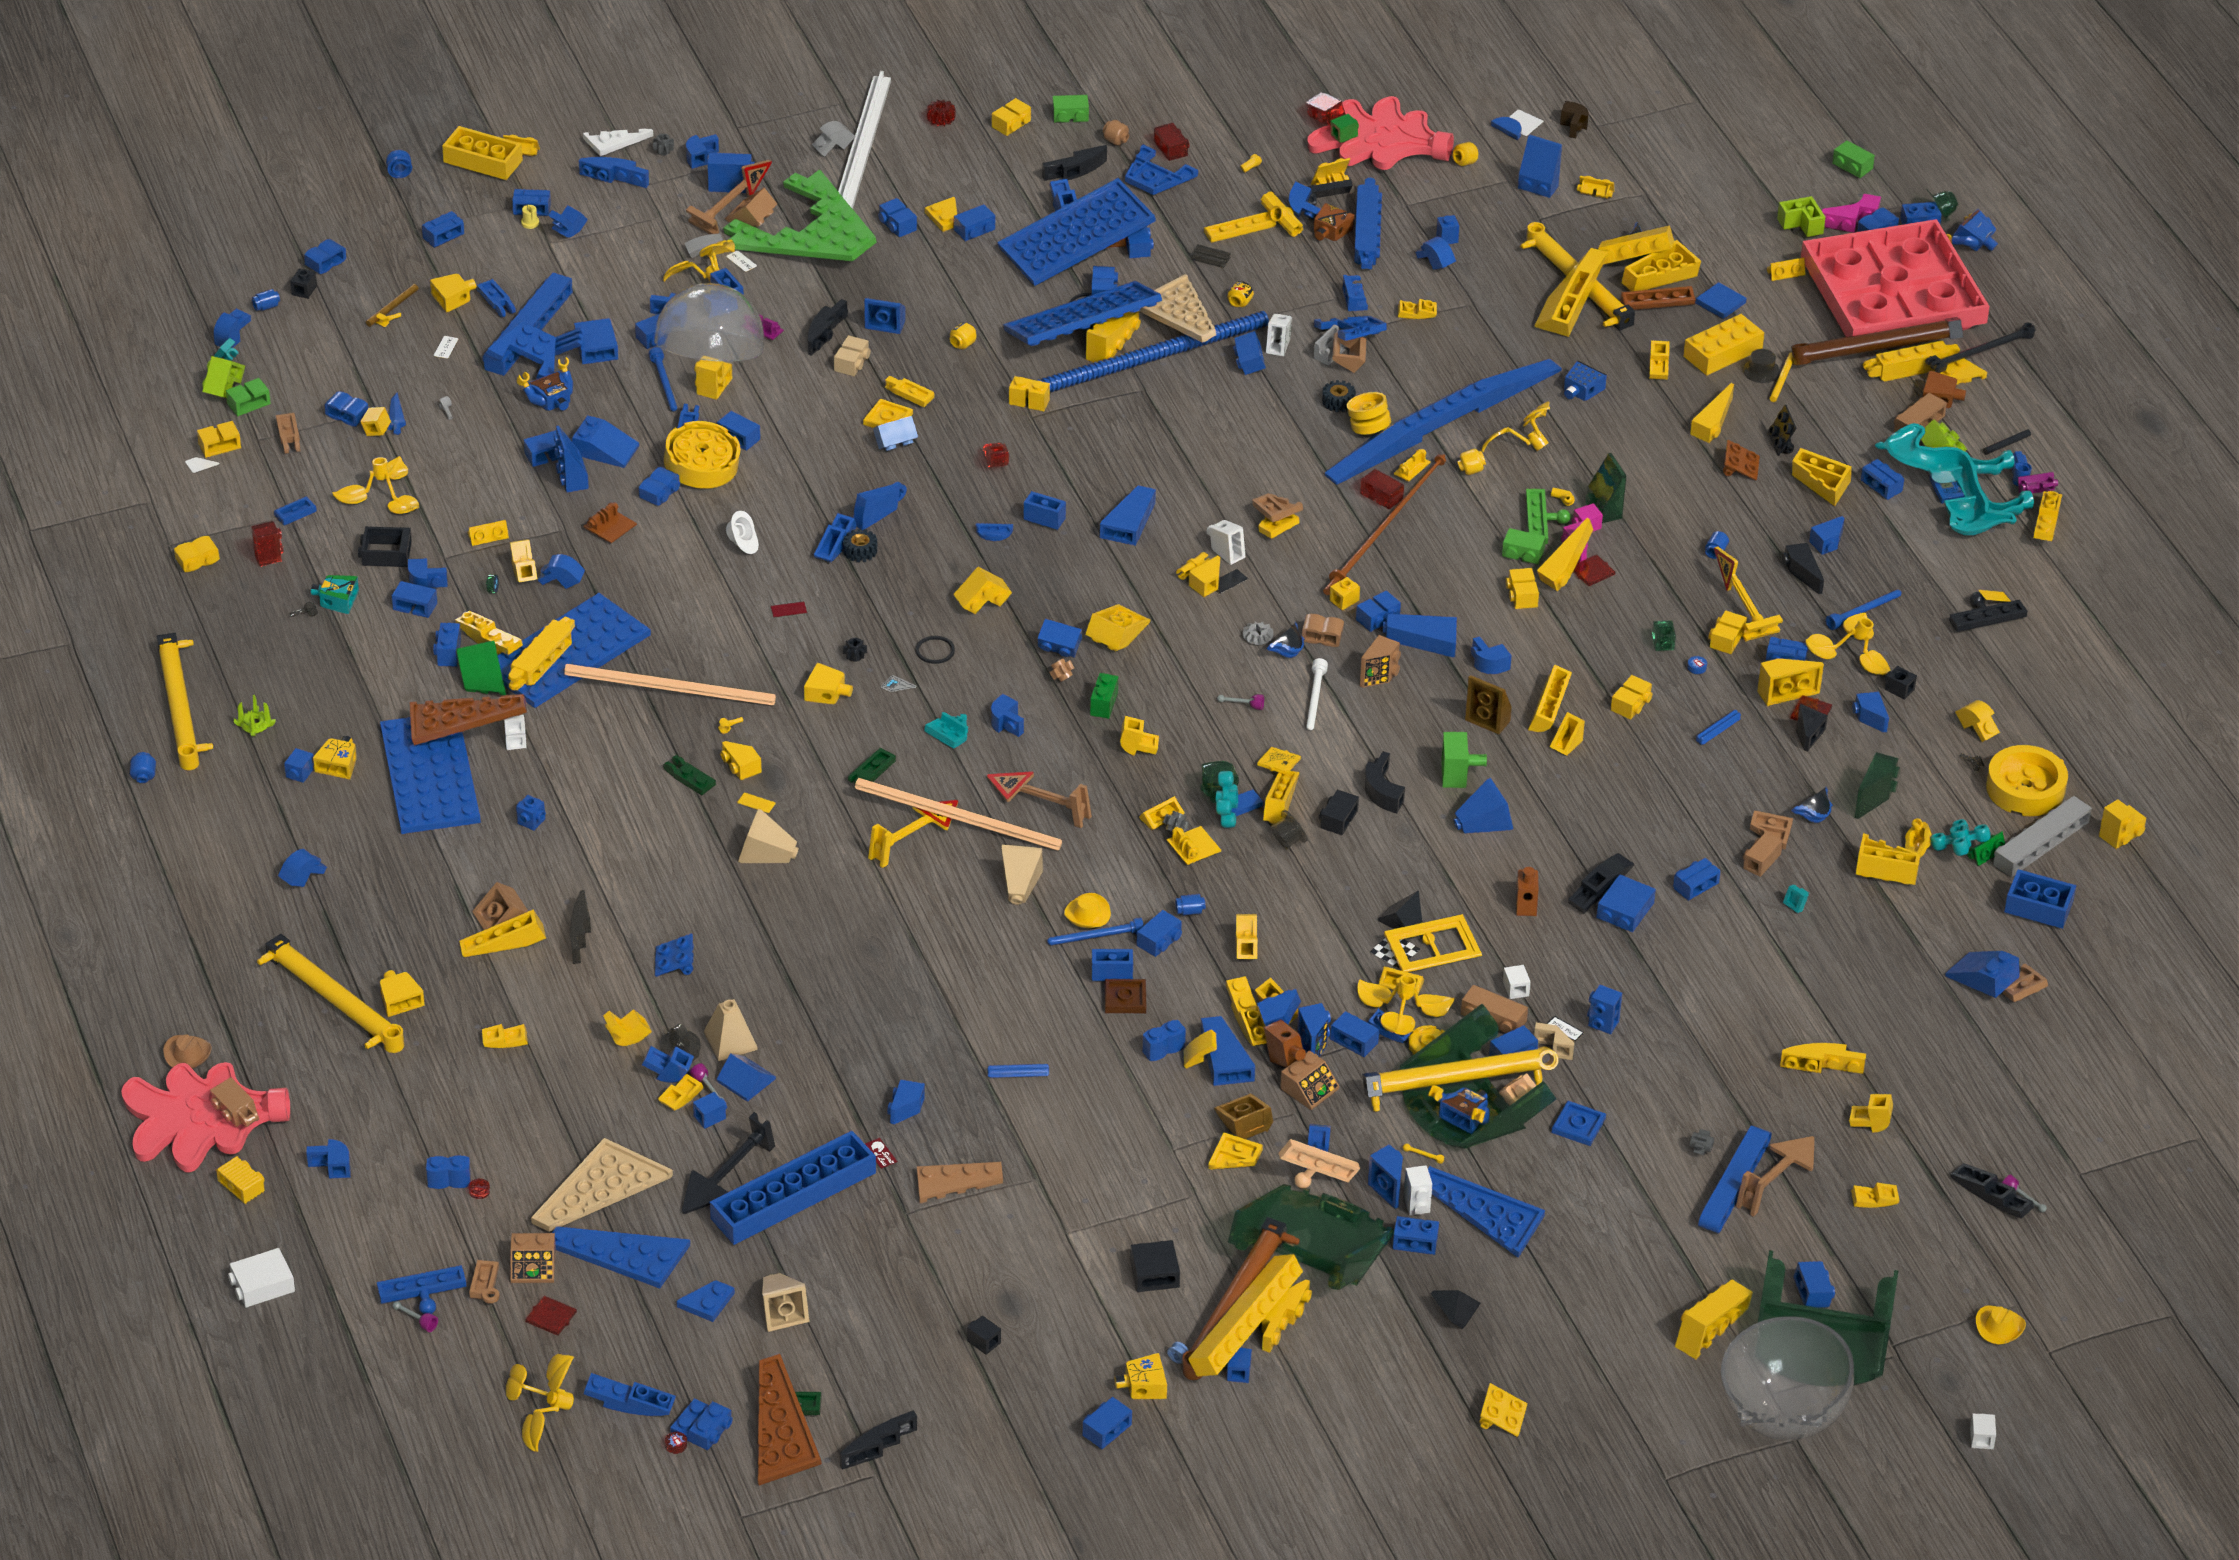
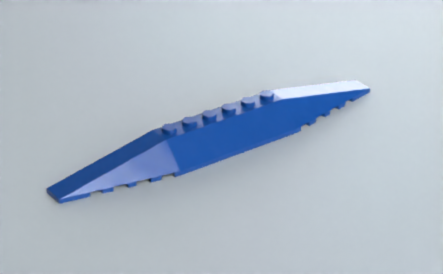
(1411, 428)

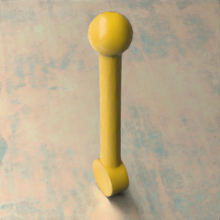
(1439, 1158)

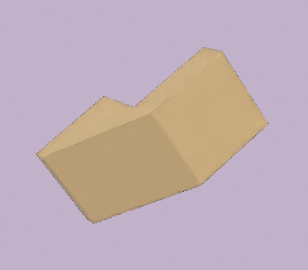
(1554, 1036)

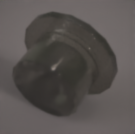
(1762, 366)
(1288, 830)

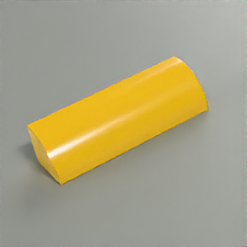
(1550, 699)

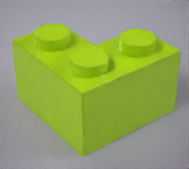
(1803, 214)
(221, 376)

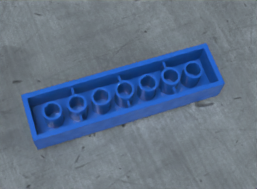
(792, 1187)

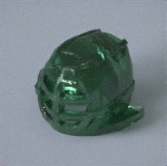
(1210, 777)

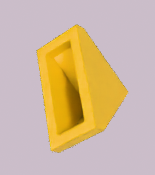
(1569, 734)

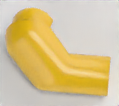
(1254, 161)

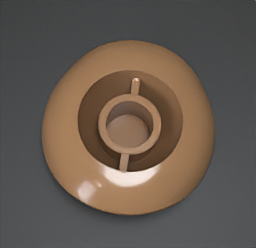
(186, 1050)

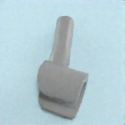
(445, 403)

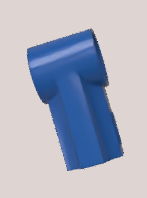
(2021, 467)

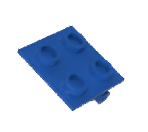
(675, 955)

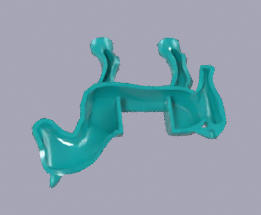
(1974, 511)

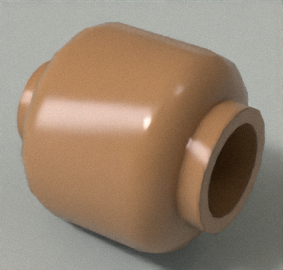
(1116, 132)

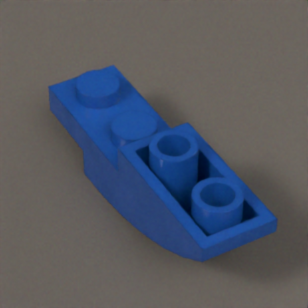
(610, 168)
(633, 1400)

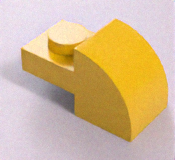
(1659, 360)

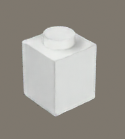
(1516, 982)

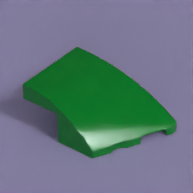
(481, 668)

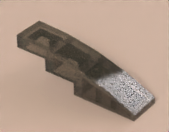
(579, 926)

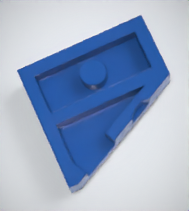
(707, 1300)

